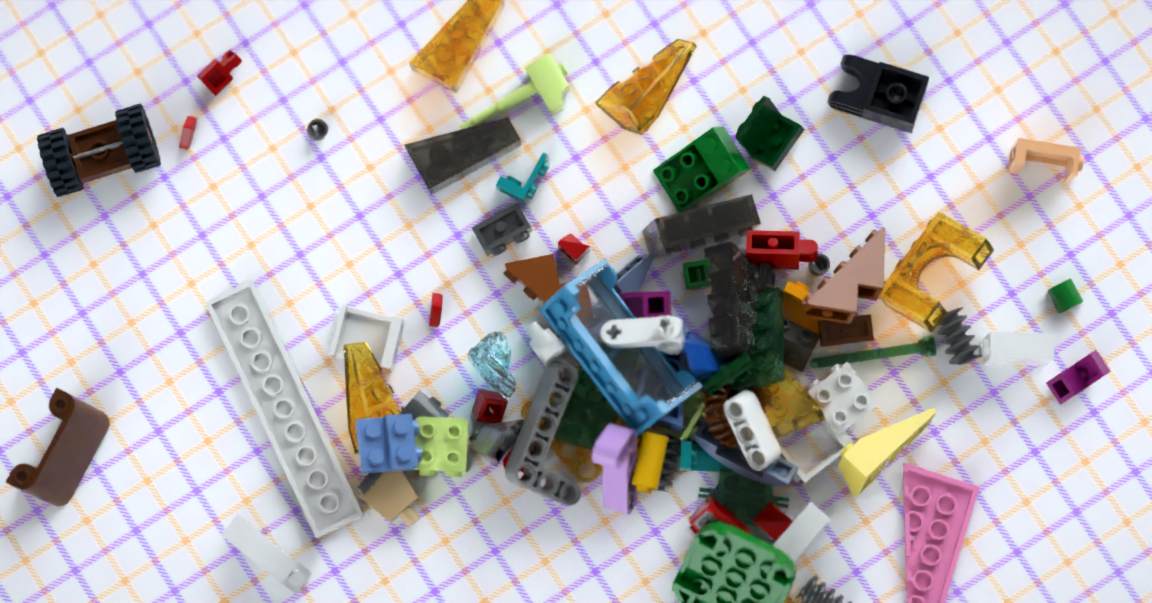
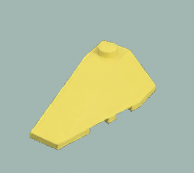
(867, 457)

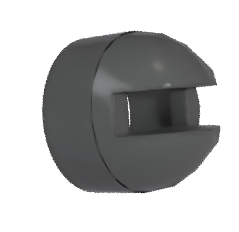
(321, 127)
(822, 262)

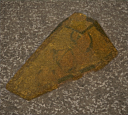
(365, 389)

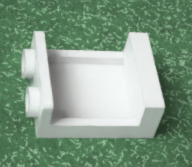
(358, 326)

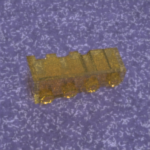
(457, 44)

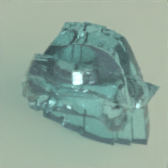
(492, 361)

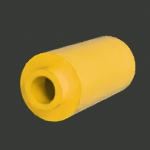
(649, 462)

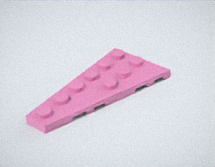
(934, 530)

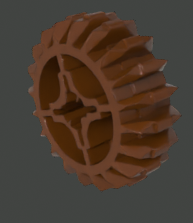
(716, 416)

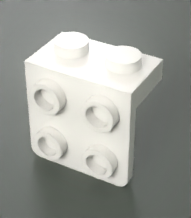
(842, 397)

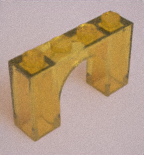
(940, 239)

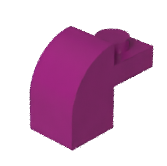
(648, 303)
(1078, 377)

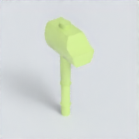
(546, 79)

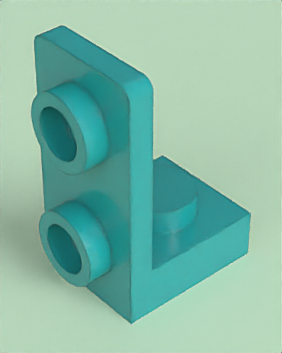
(513, 188)
(695, 458)

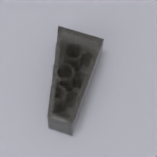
(459, 153)

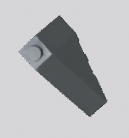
(495, 439)

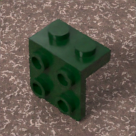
(768, 134)

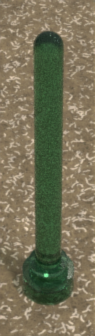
(924, 346)

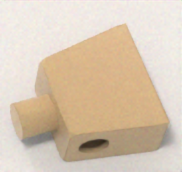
(393, 497)

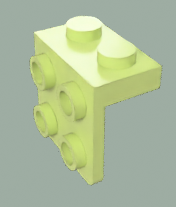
(442, 446)

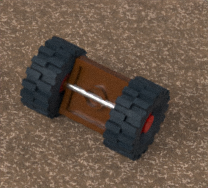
(98, 151)

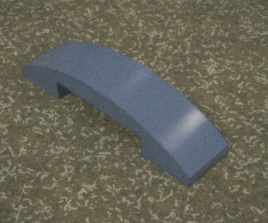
(776, 474)

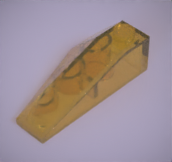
(643, 96)

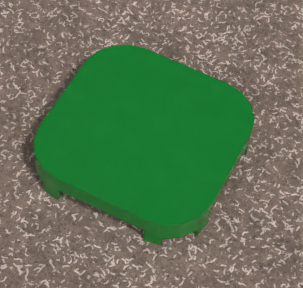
(733, 568)

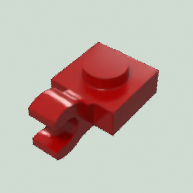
(217, 74)

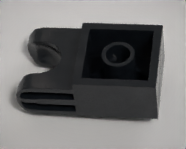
(876, 92)

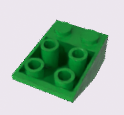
(701, 168)

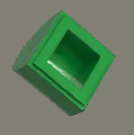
(696, 275)
(1065, 296)

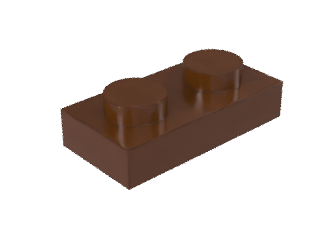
(838, 333)

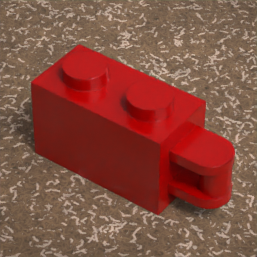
(780, 249)

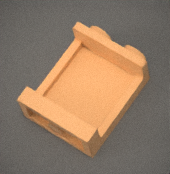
(1045, 153)

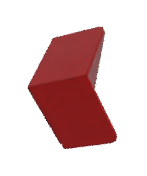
(573, 248)
(489, 406)
(773, 521)

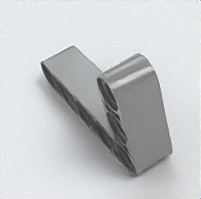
(543, 437)

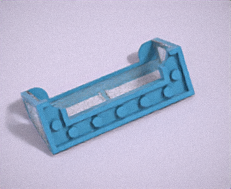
(635, 379)

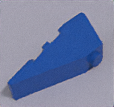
(699, 355)

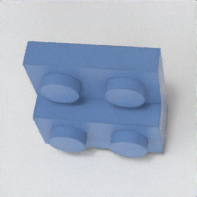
(388, 443)

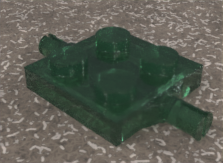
(742, 495)

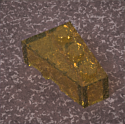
(789, 406)

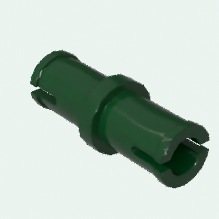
(727, 373)

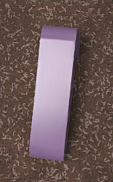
(618, 454)

